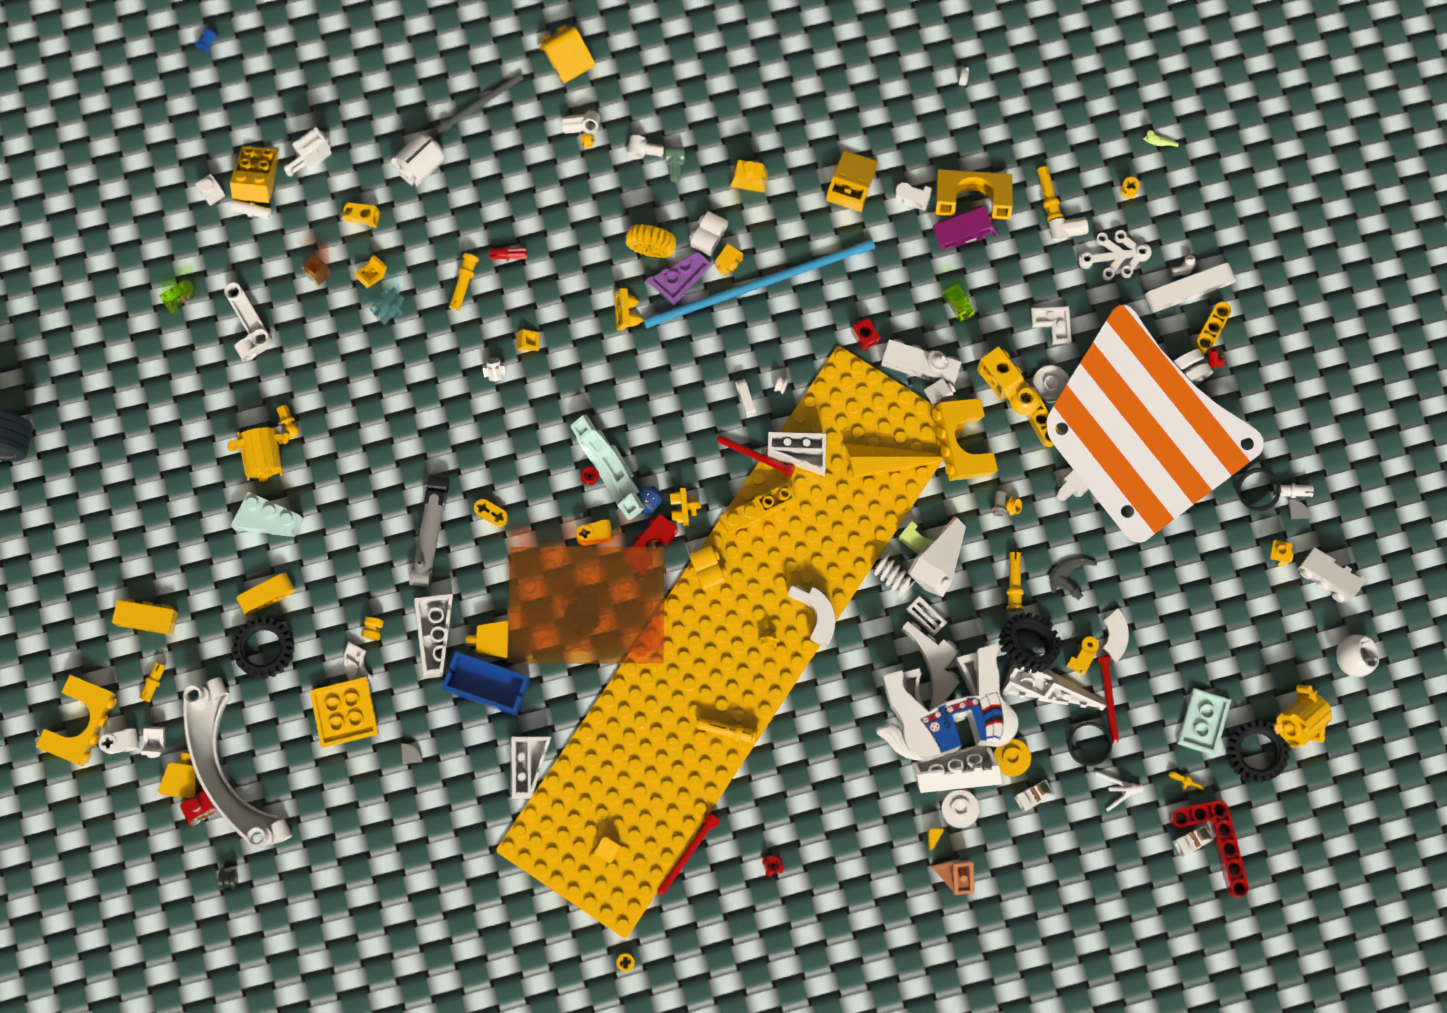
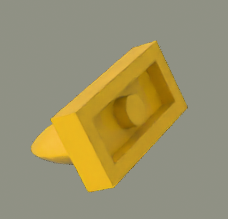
(624, 317)

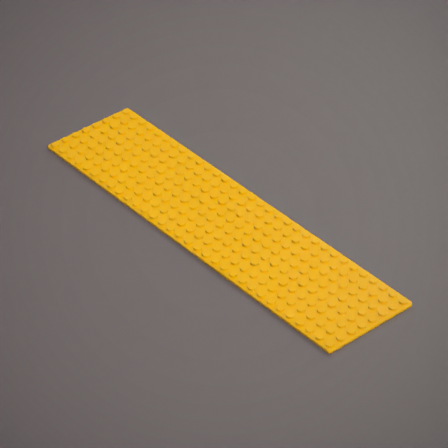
(638, 756)

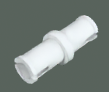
(251, 209)
(1294, 490)

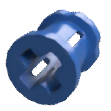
(206, 40)

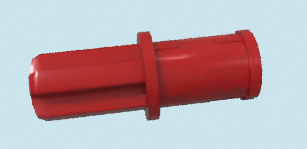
(507, 253)

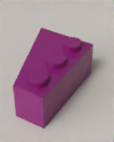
(965, 227)

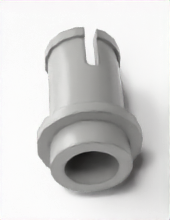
(999, 504)

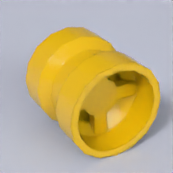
(372, 628)

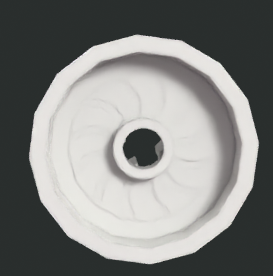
(1192, 368)

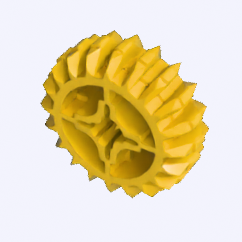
(650, 241)

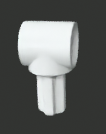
(639, 147)

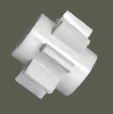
(494, 369)

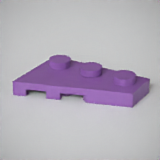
(677, 280)

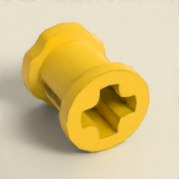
(1129, 182)

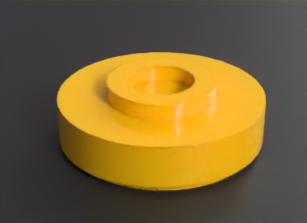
(1013, 758)

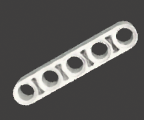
(1190, 287)

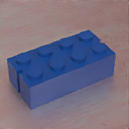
(486, 684)

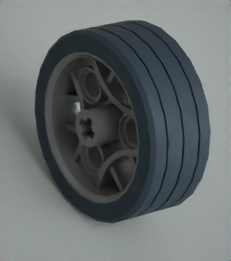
(14, 436)

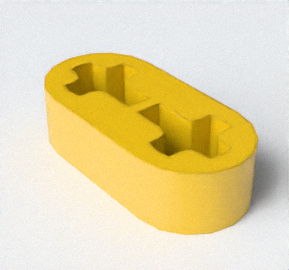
(488, 516)

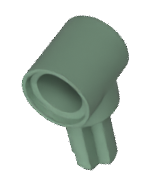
(675, 160)

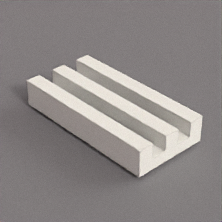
(938, 627)

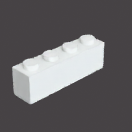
(914, 362)

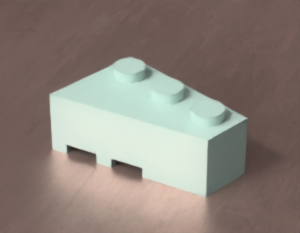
(265, 517)

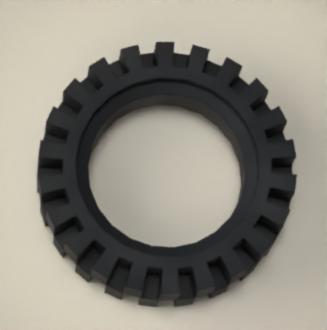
(247, 631)
(1029, 662)
(1247, 772)

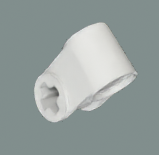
(122, 741)

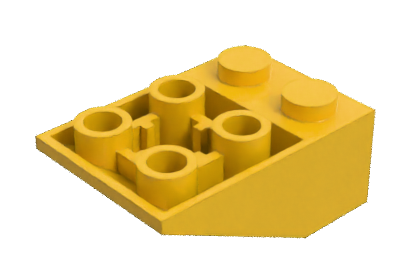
(254, 174)
(852, 181)

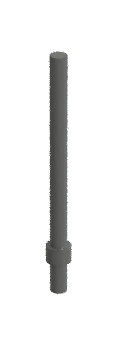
(446, 124)

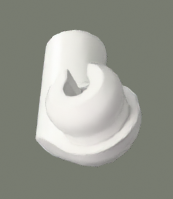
(1186, 268)

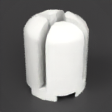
(418, 159)

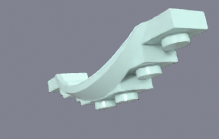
(610, 466)

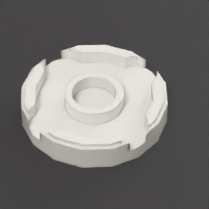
(1050, 382)

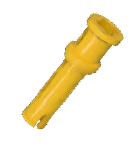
(1051, 203)
(465, 274)
(1015, 591)
(737, 732)

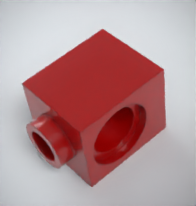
(865, 341)

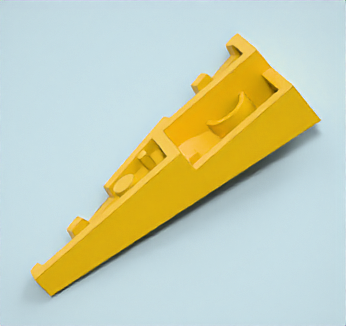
(874, 460)

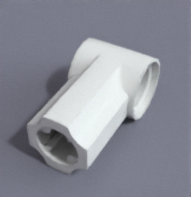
(580, 123)
(1063, 229)

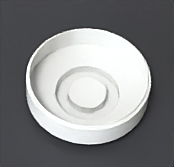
(960, 809)

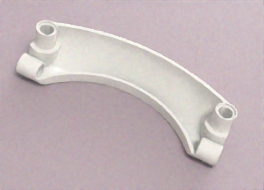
(201, 730)

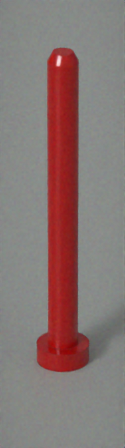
(788, 469)
(1109, 697)

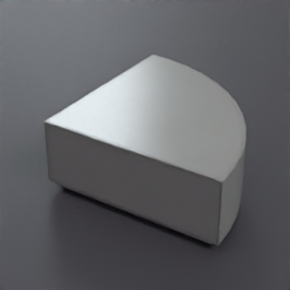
(1297, 510)
(410, 754)

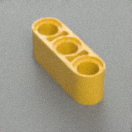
(1215, 320)
(1040, 429)
(265, 594)

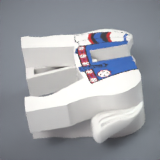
(934, 733)

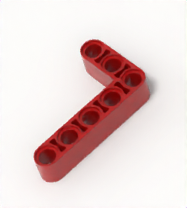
(1220, 840)

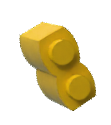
(707, 568)

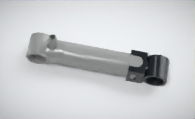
(435, 503)

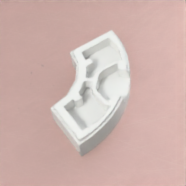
(1117, 635)
(354, 662)

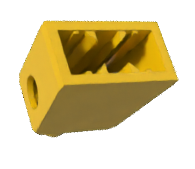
(749, 176)
(490, 640)
(180, 779)

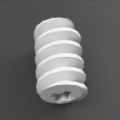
(893, 576)

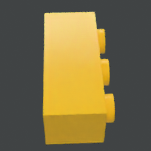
(145, 616)

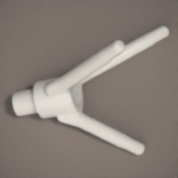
(1127, 789)

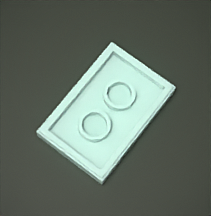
(1204, 721)

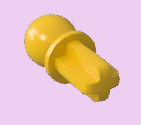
(287, 421)

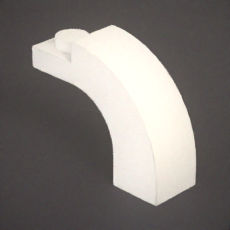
(823, 610)

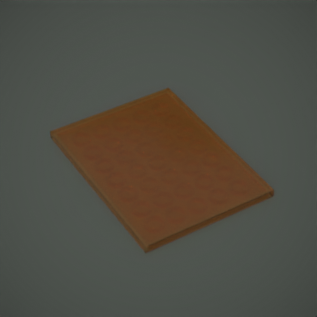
(586, 605)

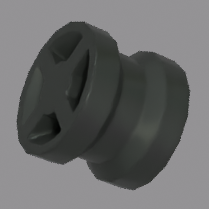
(228, 879)

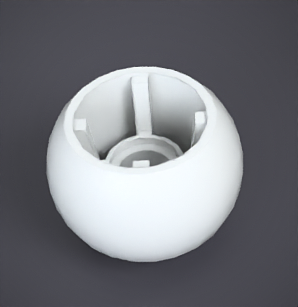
(1357, 655)

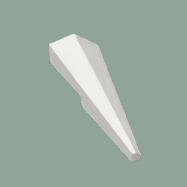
(1049, 688)

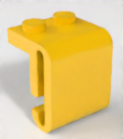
(567, 52)

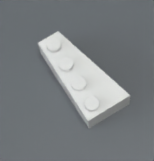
(433, 627)
(958, 770)

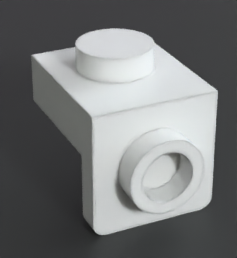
(153, 741)

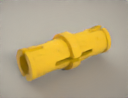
(152, 682)

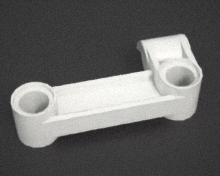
(249, 346)

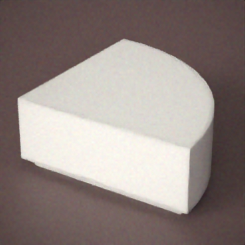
(964, 76)

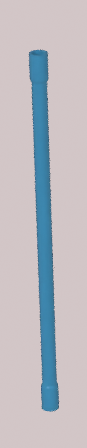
(659, 318)

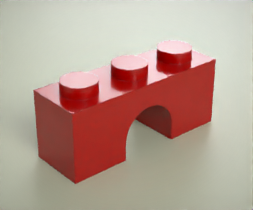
(659, 530)

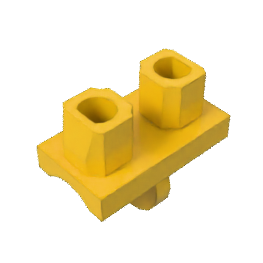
(682, 515)

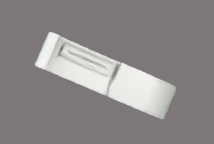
(745, 398)

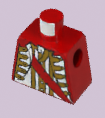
(197, 808)

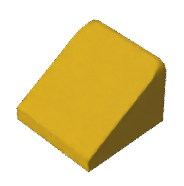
(527, 340)
(933, 837)
(607, 850)

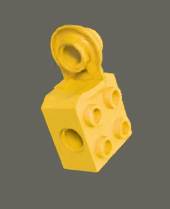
(1008, 382)

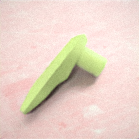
(1159, 140)

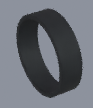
(1255, 470)
(1106, 732)

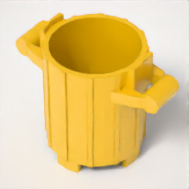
(260, 452)
(1304, 718)

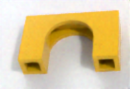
(994, 185)
(959, 463)
(78, 748)

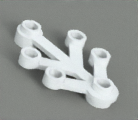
(1117, 255)

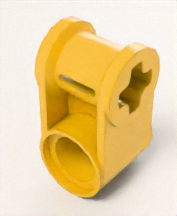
(596, 533)

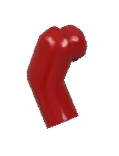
(1213, 359)

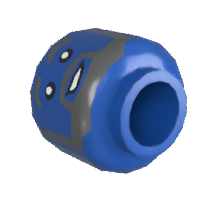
(650, 499)

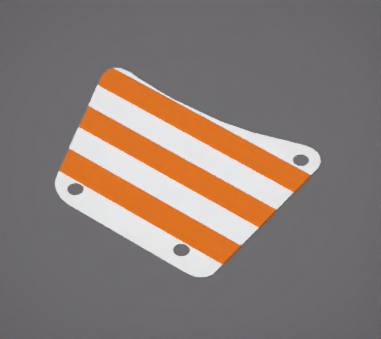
(1144, 429)

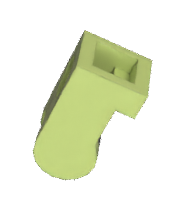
(914, 539)

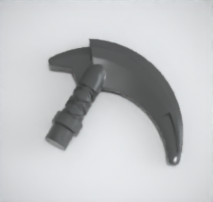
(1063, 569)

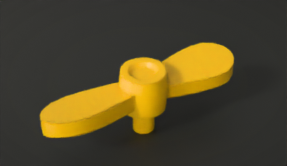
(1186, 781)

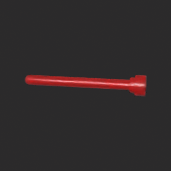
(709, 823)

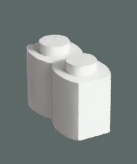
(708, 233)

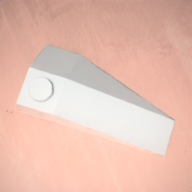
(937, 565)

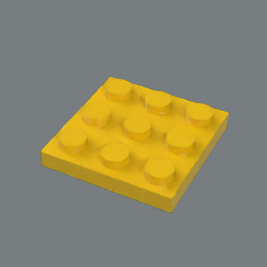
(344, 712)

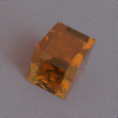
(316, 270)

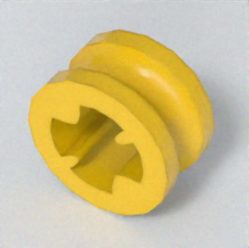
(630, 966)

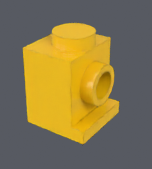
(728, 260)

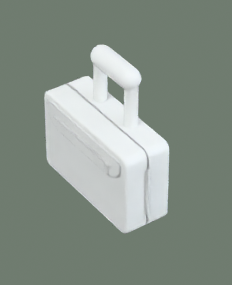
(310, 149)

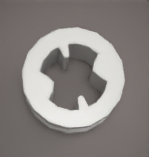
(781, 384)

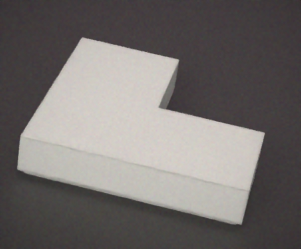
(1056, 318)

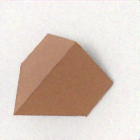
(957, 876)

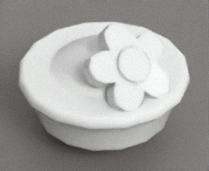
(937, 361)

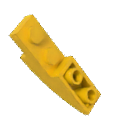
(758, 509)

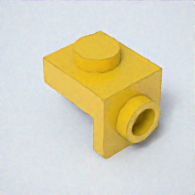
(372, 272)
(1281, 552)

